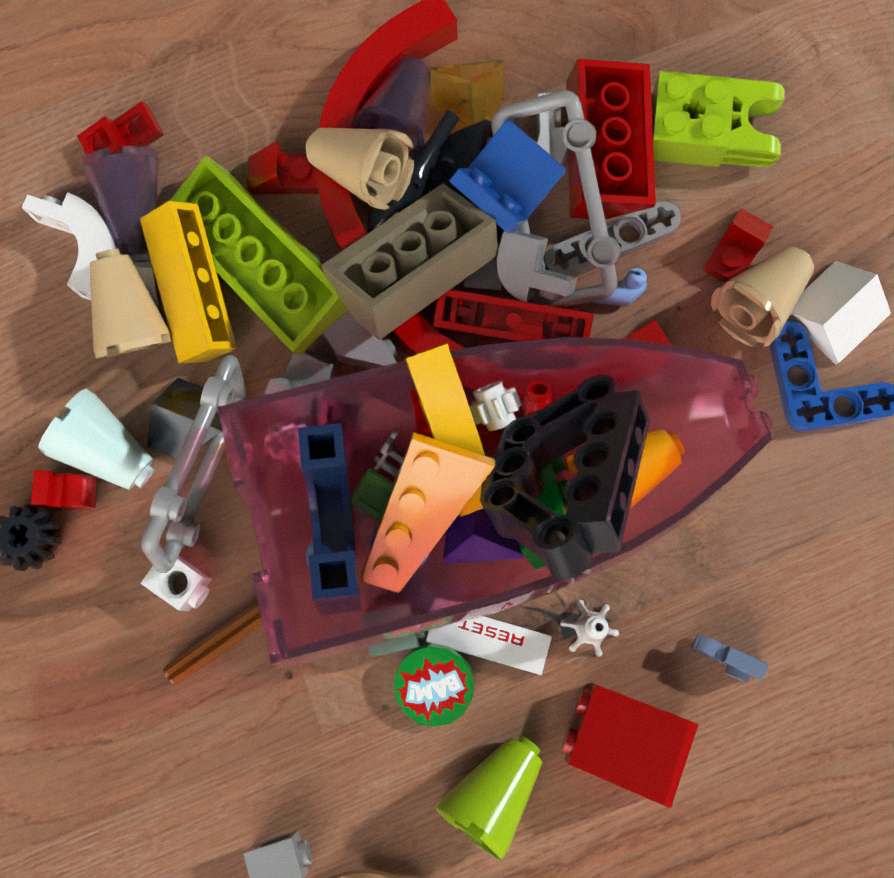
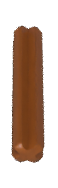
(214, 645)

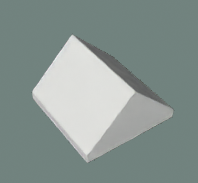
(841, 309)

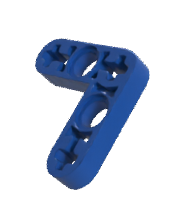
(810, 393)

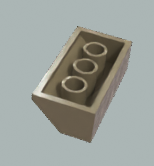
(412, 259)

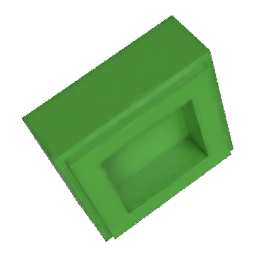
(372, 494)

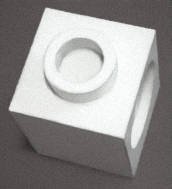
(162, 585)

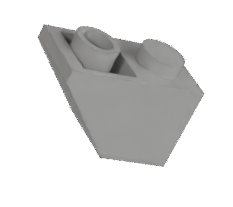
(357, 346)

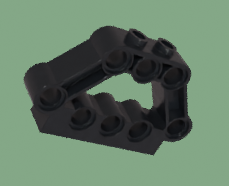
(599, 495)

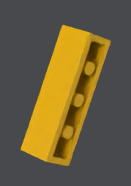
(188, 282)

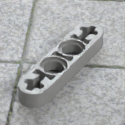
(656, 234)

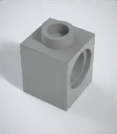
(279, 857)

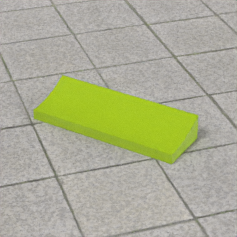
(262, 258)

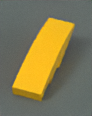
(445, 405)

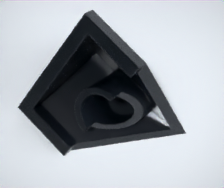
(173, 417)

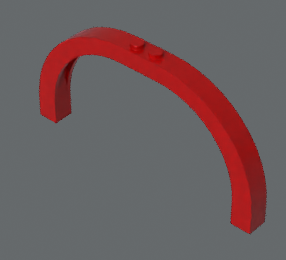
(409, 34)

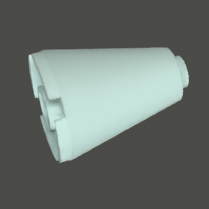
(96, 443)

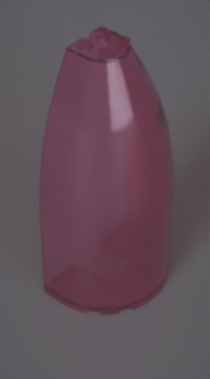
(683, 389)

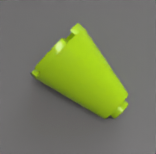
(494, 796)

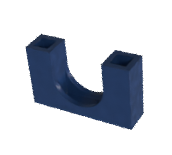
(328, 488)

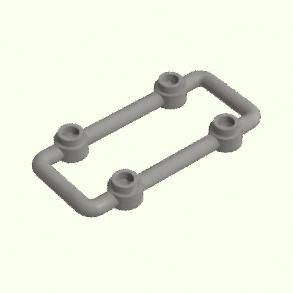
(579, 137)
(168, 503)

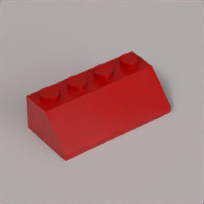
(619, 106)

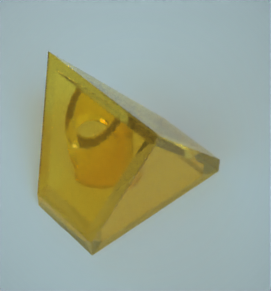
(469, 90)

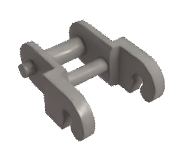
(387, 450)

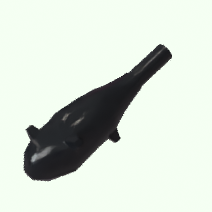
(422, 174)

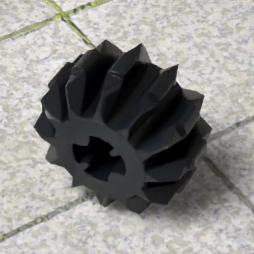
(37, 529)

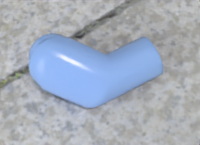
(628, 289)

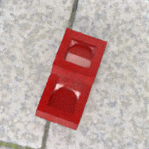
(132, 128)

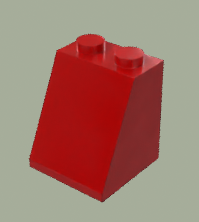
(629, 743)

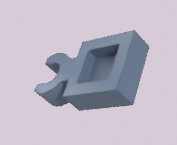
(737, 663)

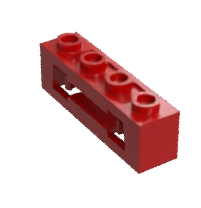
(509, 318)

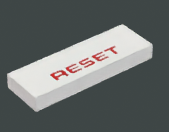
(495, 642)

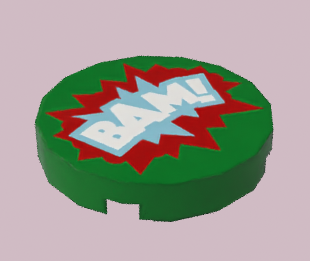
(434, 685)

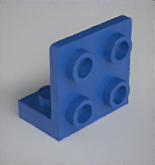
(509, 177)

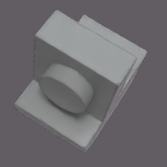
(521, 272)
(304, 370)

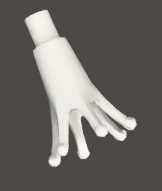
(590, 628)

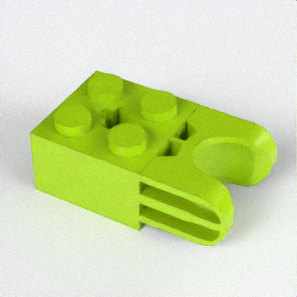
(707, 120)

